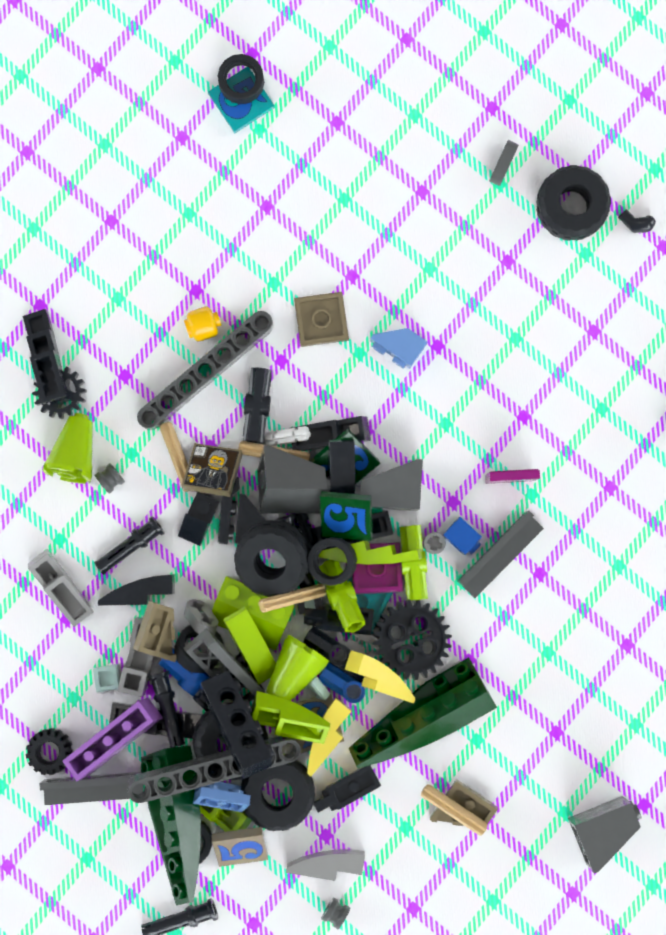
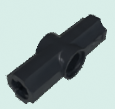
(257, 405)
(325, 645)

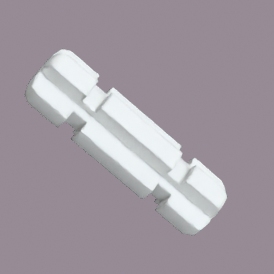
(287, 436)

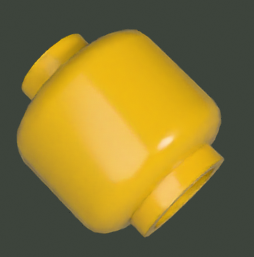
(202, 324)

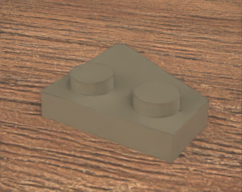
(157, 632)
(469, 800)

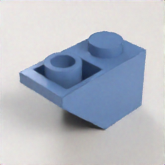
(400, 344)

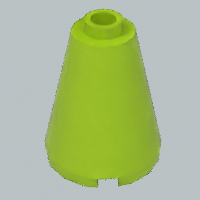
(72, 451)
(294, 669)

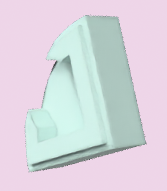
(318, 688)

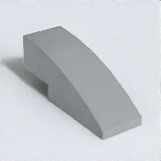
(60, 587)
(327, 863)

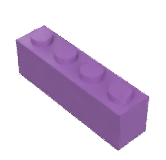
(112, 739)

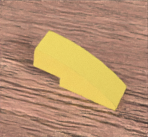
(378, 676)
(335, 715)

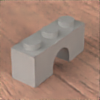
(137, 667)

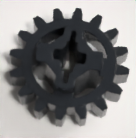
(55, 406)

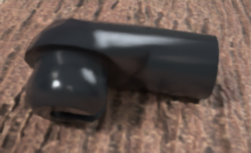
(637, 225)

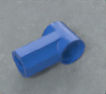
(187, 680)
(339, 682)

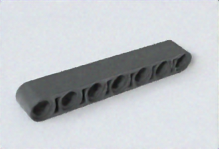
(200, 382)
(202, 777)

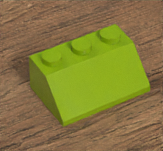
(236, 595)

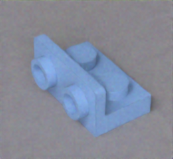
(222, 796)

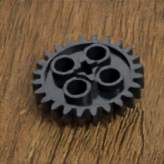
(404, 618)

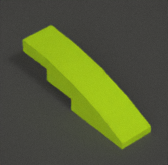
(364, 555)

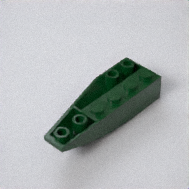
(438, 710)
(176, 825)

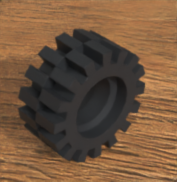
(35, 745)

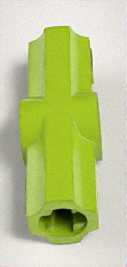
(414, 570)
(343, 599)

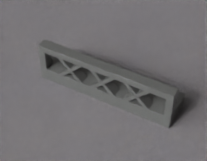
(500, 554)
(216, 650)
(89, 789)

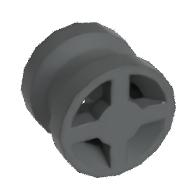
(109, 478)
(335, 913)

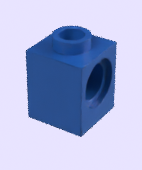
(463, 537)

